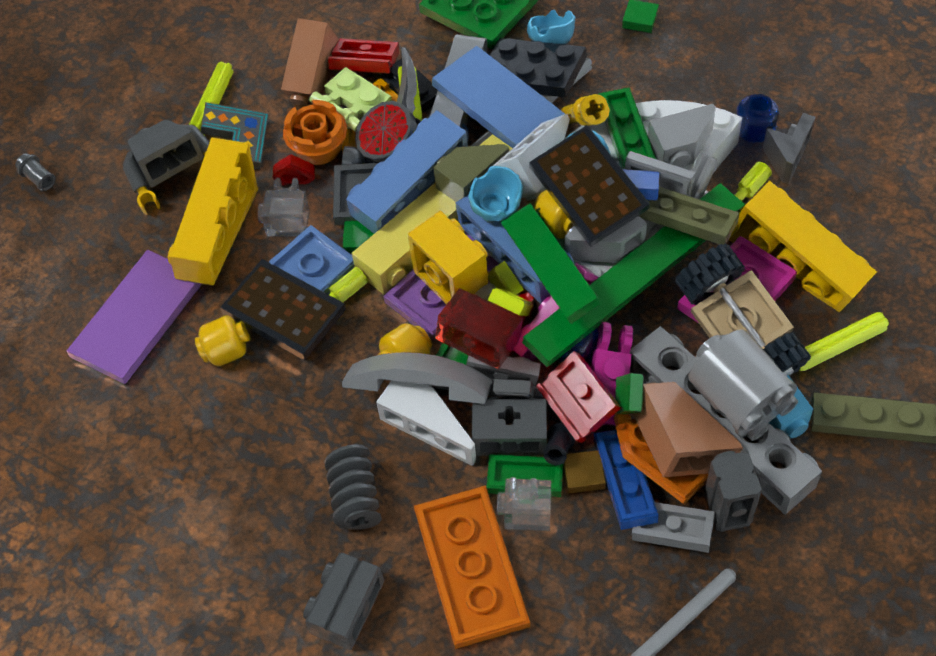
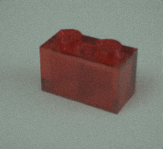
(478, 328)

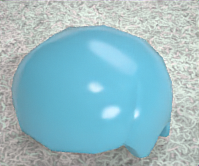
(552, 28)
(496, 194)

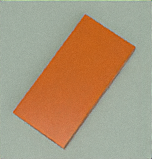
(471, 567)

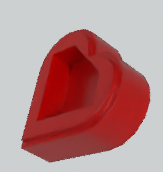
(294, 167)

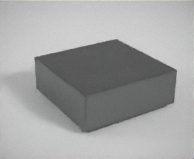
(513, 389)

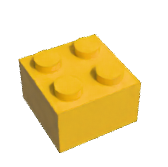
(447, 257)

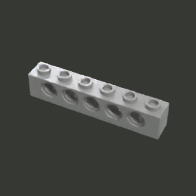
(780, 486)

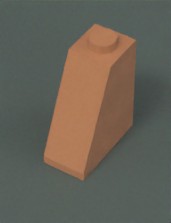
(308, 60)
(681, 431)

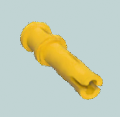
(587, 110)

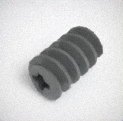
(351, 488)

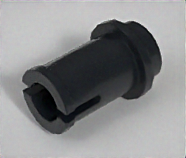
(558, 444)

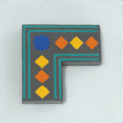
(237, 125)

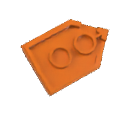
(637, 452)

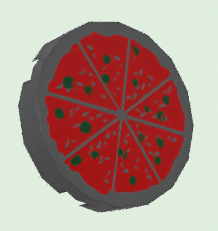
(383, 129)

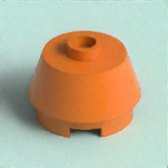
(315, 132)

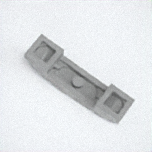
(463, 381)

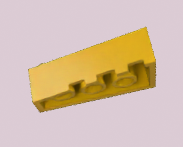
(214, 212)
(797, 239)

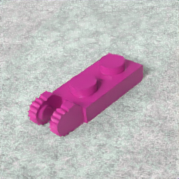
(612, 364)

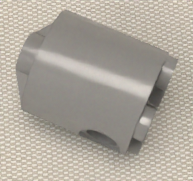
(742, 382)

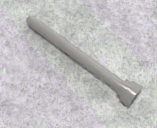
(687, 614)

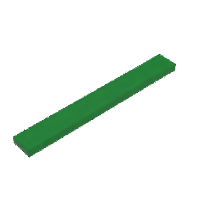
(622, 284)

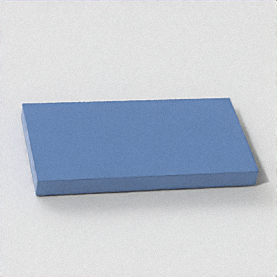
(494, 96)

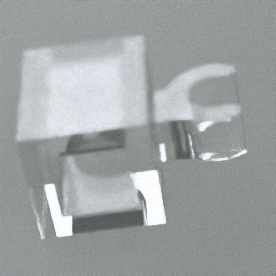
(284, 210)
(525, 504)

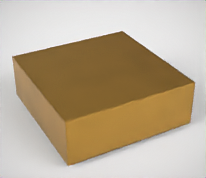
(584, 472)

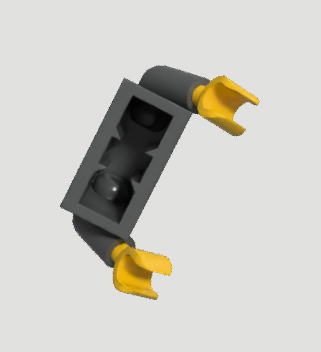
(160, 154)

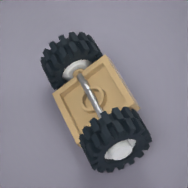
(739, 304)

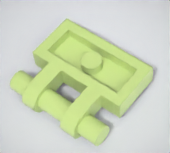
(352, 92)

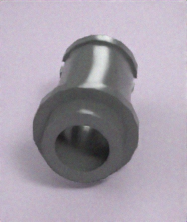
(30, 167)

